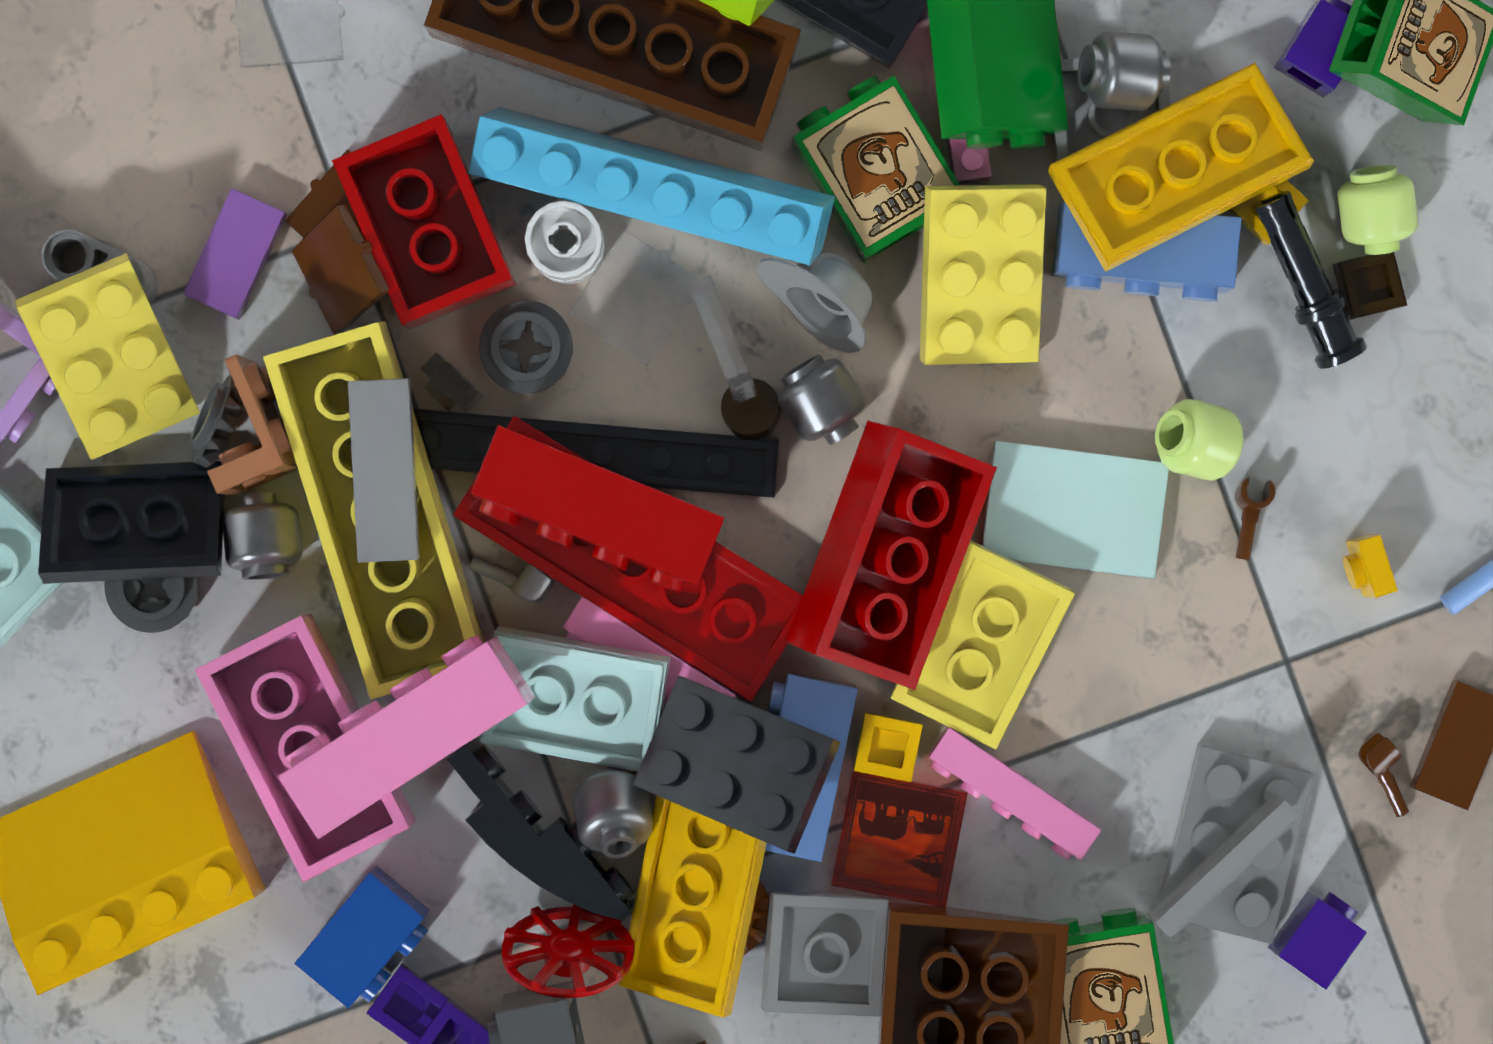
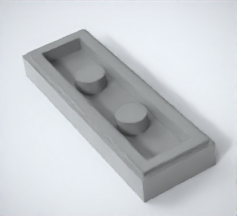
(383, 470)
(1223, 865)

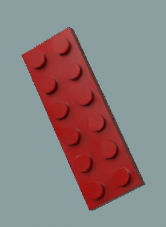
(725, 626)

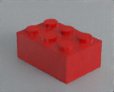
(424, 222)

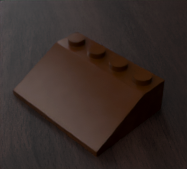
(971, 977)

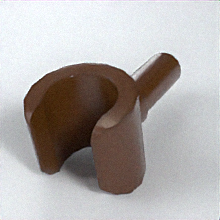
(1250, 515)
(1378, 756)

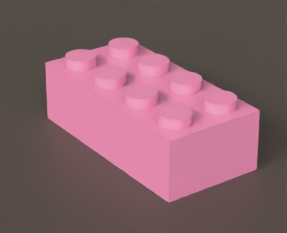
(274, 701)
(406, 737)

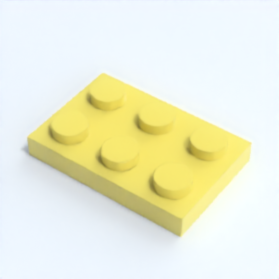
(982, 274)
(107, 356)
(987, 645)

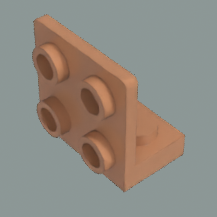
(246, 464)

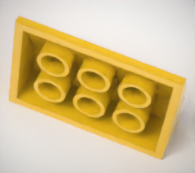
(121, 863)

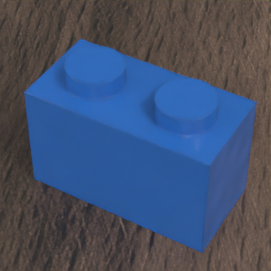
(363, 937)

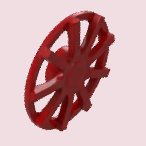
(567, 951)

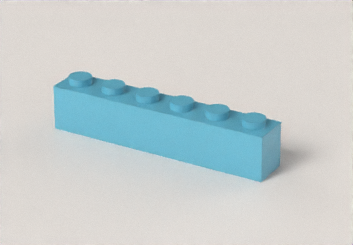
(651, 185)

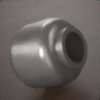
(1123, 70)
(821, 399)
(262, 537)
(612, 813)

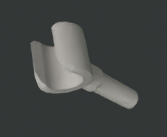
(530, 585)

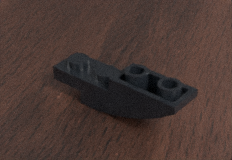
(548, 856)

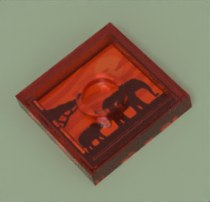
(899, 838)

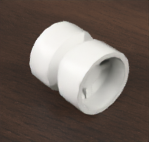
(565, 242)

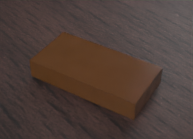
(1457, 746)

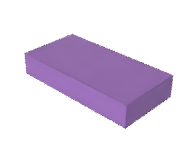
(235, 254)

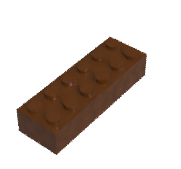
(644, 53)

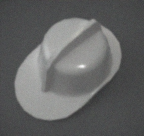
(824, 297)

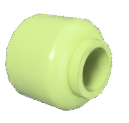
(1377, 208)
(1199, 439)

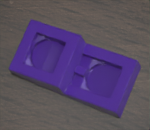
(423, 1013)

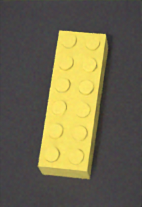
(395, 610)

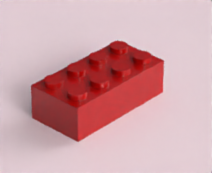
(597, 508)
(891, 554)

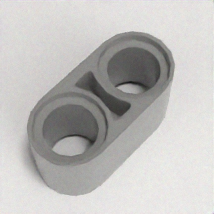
(96, 254)

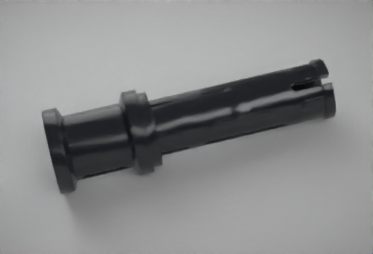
(1318, 304)

